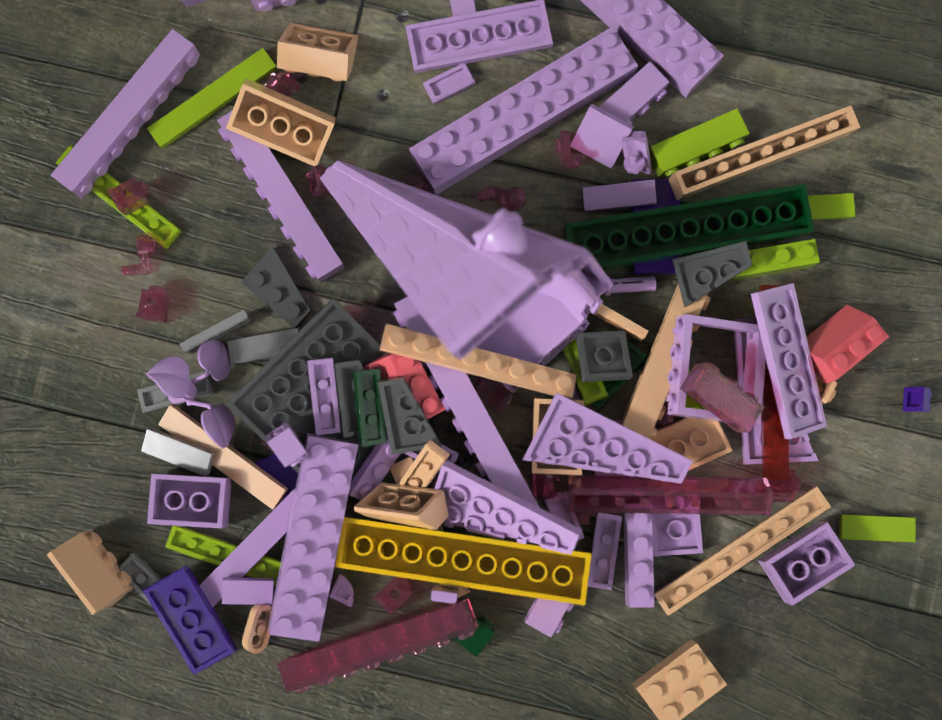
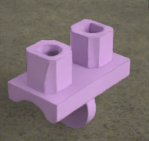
(636, 153)

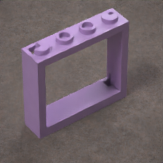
(680, 355)

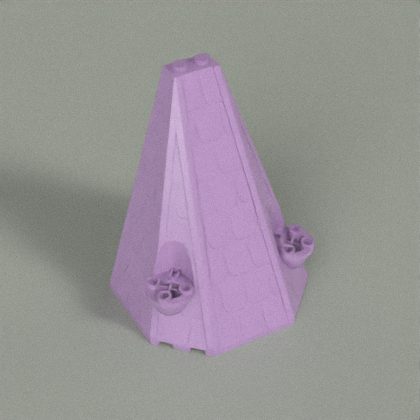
(471, 272)

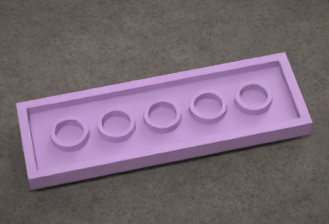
(479, 36)
(789, 360)

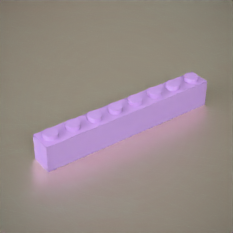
(126, 114)
(284, 203)

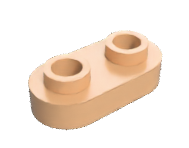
(257, 627)

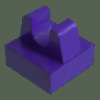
(917, 399)

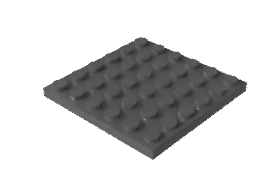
(282, 385)

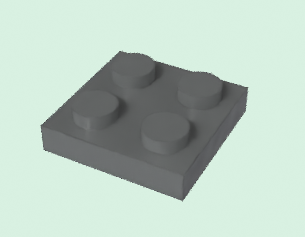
(604, 356)

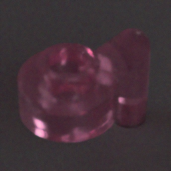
(506, 196)
(145, 248)

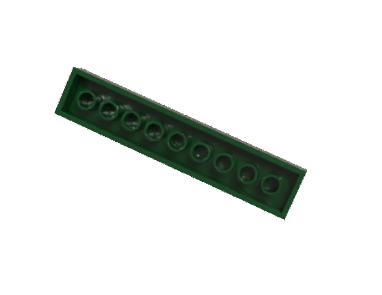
(694, 227)

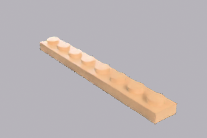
(478, 362)
(741, 550)

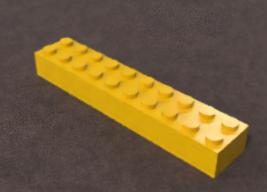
(463, 560)

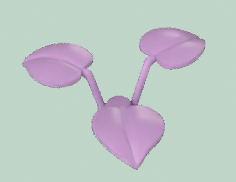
(172, 378)

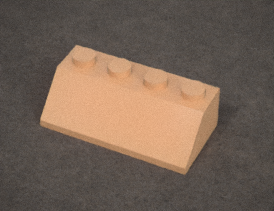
(280, 122)

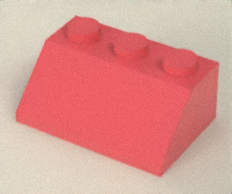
(843, 342)
(395, 366)

